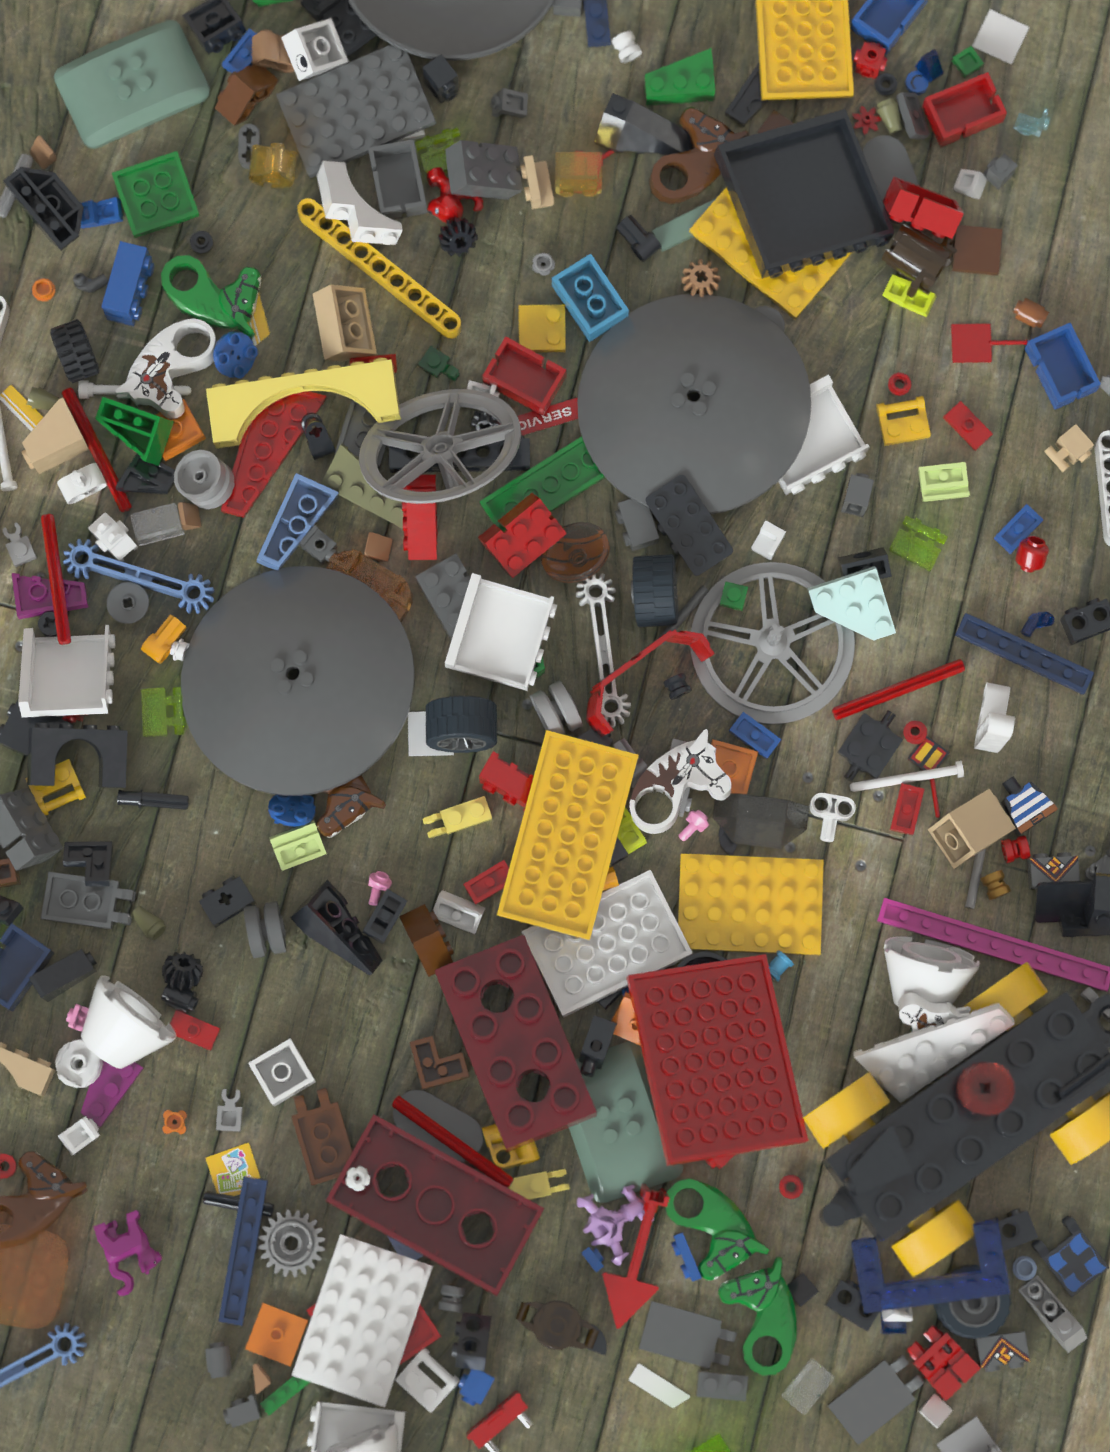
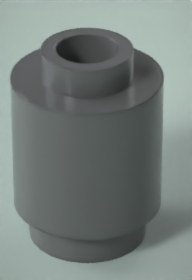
(218, 1360)

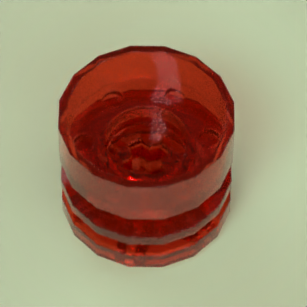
(999, 1088)

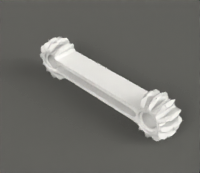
(602, 643)

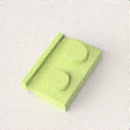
(943, 481)
(297, 845)

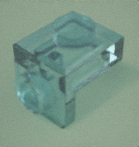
(1030, 125)

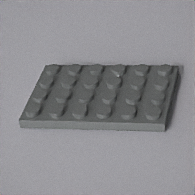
(356, 108)

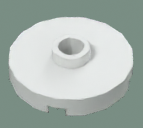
(67, 1064)

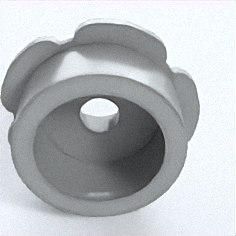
(540, 258)

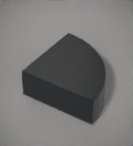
(728, 846)
(600, 1344)

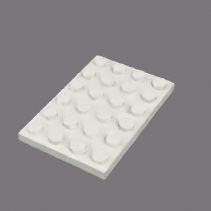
(629, 937)
(362, 1320)

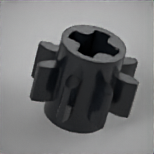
(483, 420)

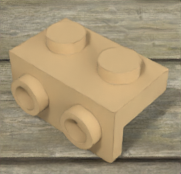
(538, 182)

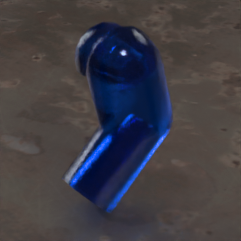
(1037, 620)

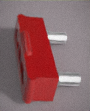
(497, 1420)

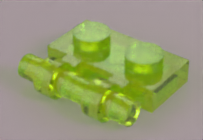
(436, 157)
(915, 549)
(155, 712)

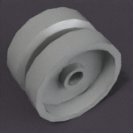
(204, 479)
(559, 709)

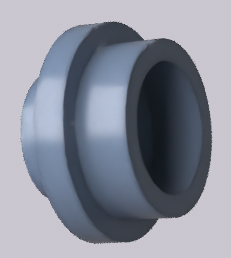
(1024, 1268)

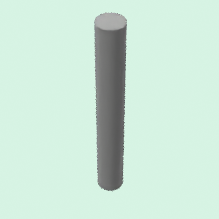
(975, 880)

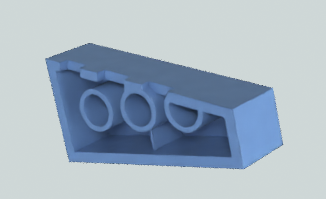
(299, 512)

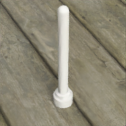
(88, 389)

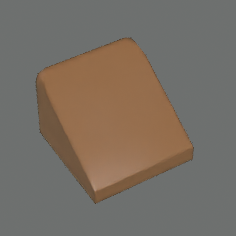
(42, 153)
(189, 516)
(378, 547)
(261, 1378)

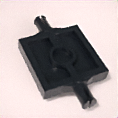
(869, 746)

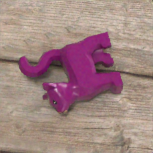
(125, 1245)

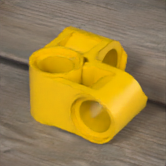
(519, 1156)

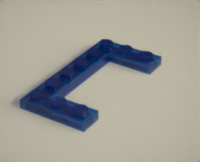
(884, 1296)

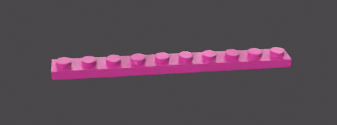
(994, 944)

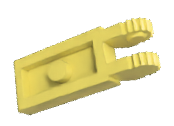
(460, 817)
(537, 1184)

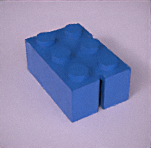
(885, 20)
(127, 284)
(1062, 366)

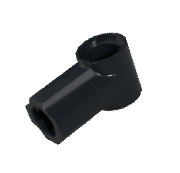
(641, 242)

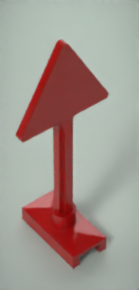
(627, 1293)

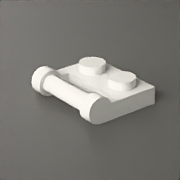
(421, 1386)

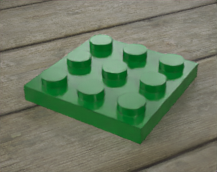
(155, 194)

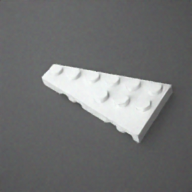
(931, 1051)

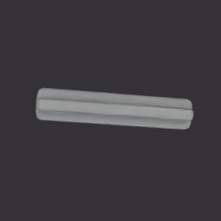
(7, 198)

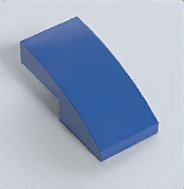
(101, 212)

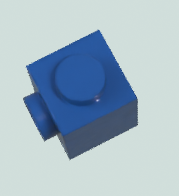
(475, 1386)

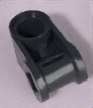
(317, 438)

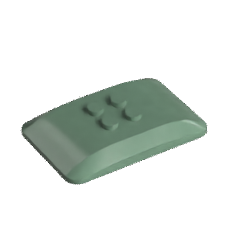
(131, 83)
(624, 1138)

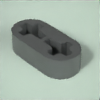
(243, 144)

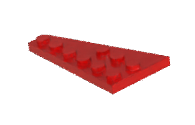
(266, 447)

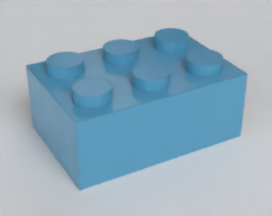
(589, 297)

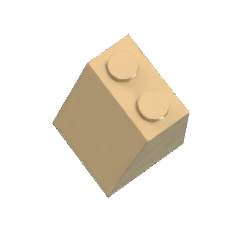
(53, 439)
(971, 828)

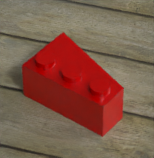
(506, 780)

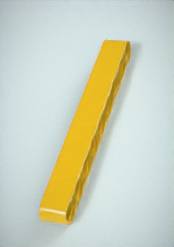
(383, 278)

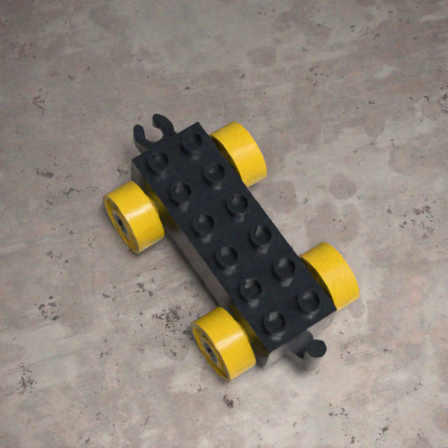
(954, 1145)

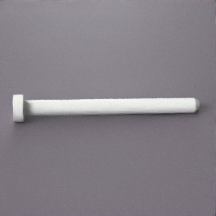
(8, 483)
(956, 769)

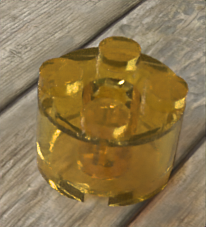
(272, 166)

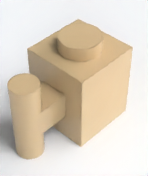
(1073, 446)

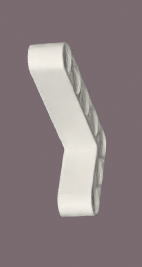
(1103, 455)
(994, 725)

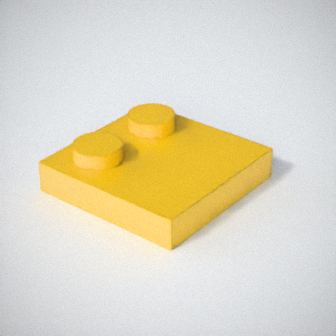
(542, 327)

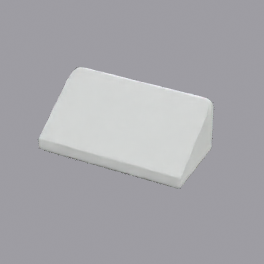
(458, 912)

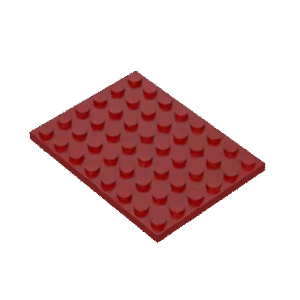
(716, 1059)

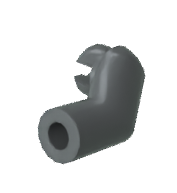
(87, 284)

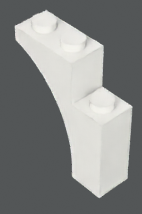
(344, 203)

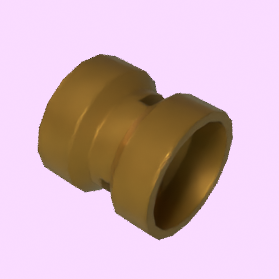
(995, 885)

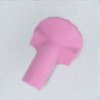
(697, 821)
(379, 882)

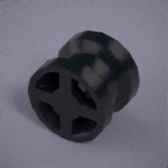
(50, 630)
(677, 686)

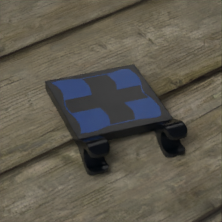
(1073, 1260)

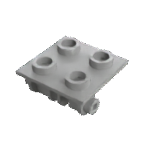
(969, 1438)

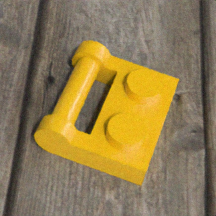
(904, 428)
(64, 777)

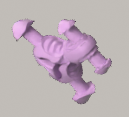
(608, 1224)

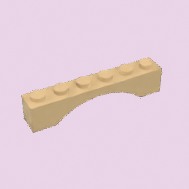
(26, 1072)

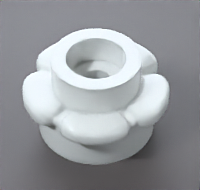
(179, 650)
(364, 1178)

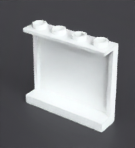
(828, 443)
(500, 633)
(67, 676)
(340, 1421)

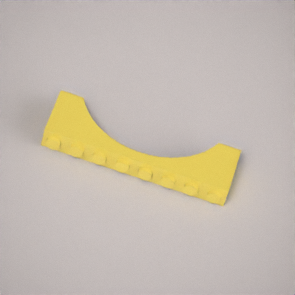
(237, 405)

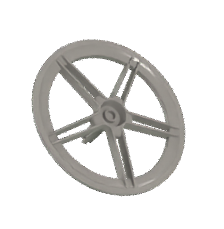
(440, 447)
(772, 643)

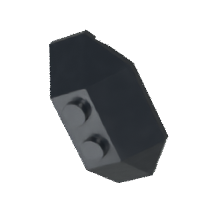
(47, 204)

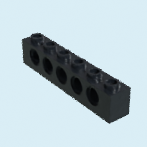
(472, 462)

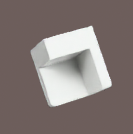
(768, 540)

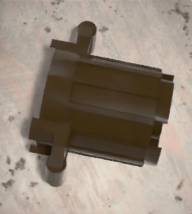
(918, 258)
(557, 1325)

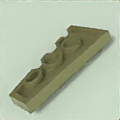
(347, 479)

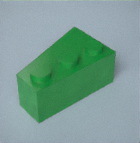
(682, 81)
(138, 429)

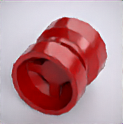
(1015, 849)

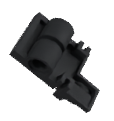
(349, 27)

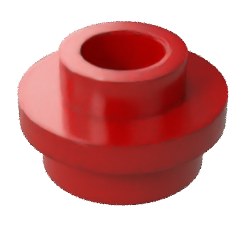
(902, 378)
(915, 739)
(798, 1186)

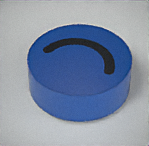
(916, 83)

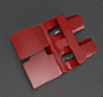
(937, 1353)

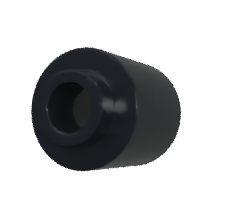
(180, 1000)

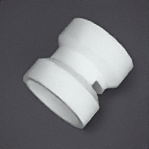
(626, 46)

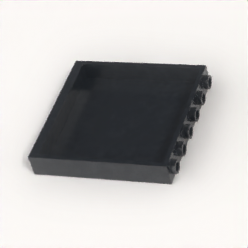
(804, 194)

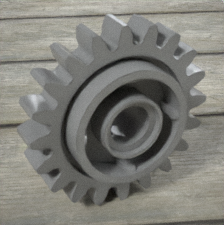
(280, 1232)

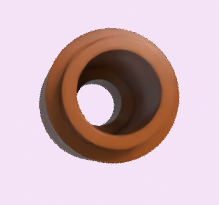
(1030, 313)

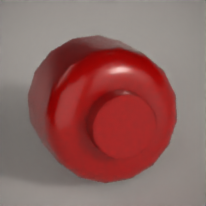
(1032, 554)

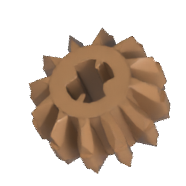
(695, 272)

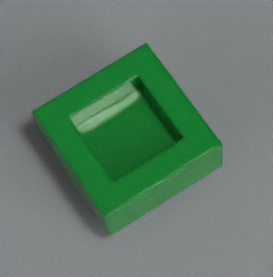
(967, 62)
(733, 596)

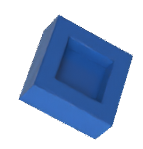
(594, 1258)

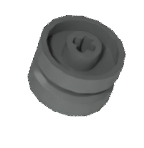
(269, 929)

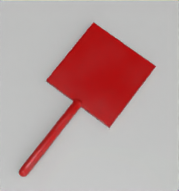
(973, 343)

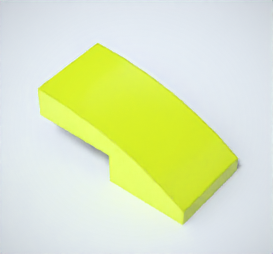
(897, 292)
(629, 833)

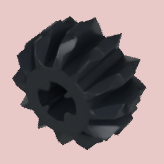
(457, 236)
(182, 971)

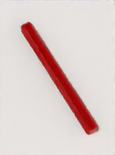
(95, 448)
(56, 579)
(898, 689)
(452, 1141)

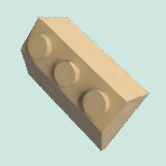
(344, 323)

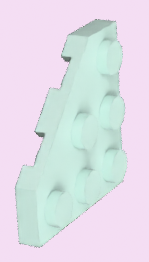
(855, 603)

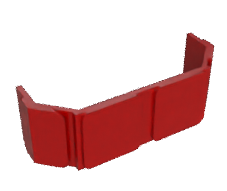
(696, 641)

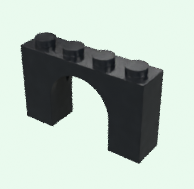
(46, 741)

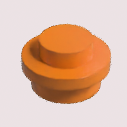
(43, 289)

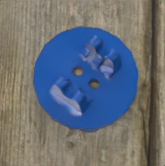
(240, 346)
(292, 809)

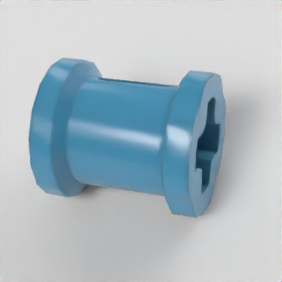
(779, 965)

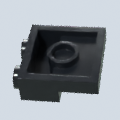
(215, 24)

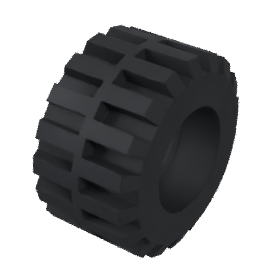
(74, 351)

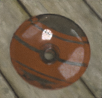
(577, 553)

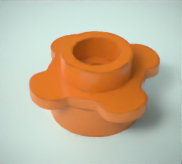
(179, 1117)

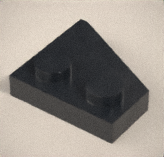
(146, 477)

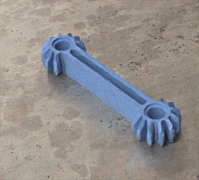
(139, 576)
(17, 1369)

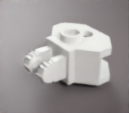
(112, 537)

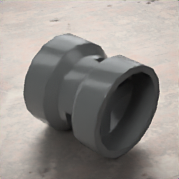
(451, 1304)

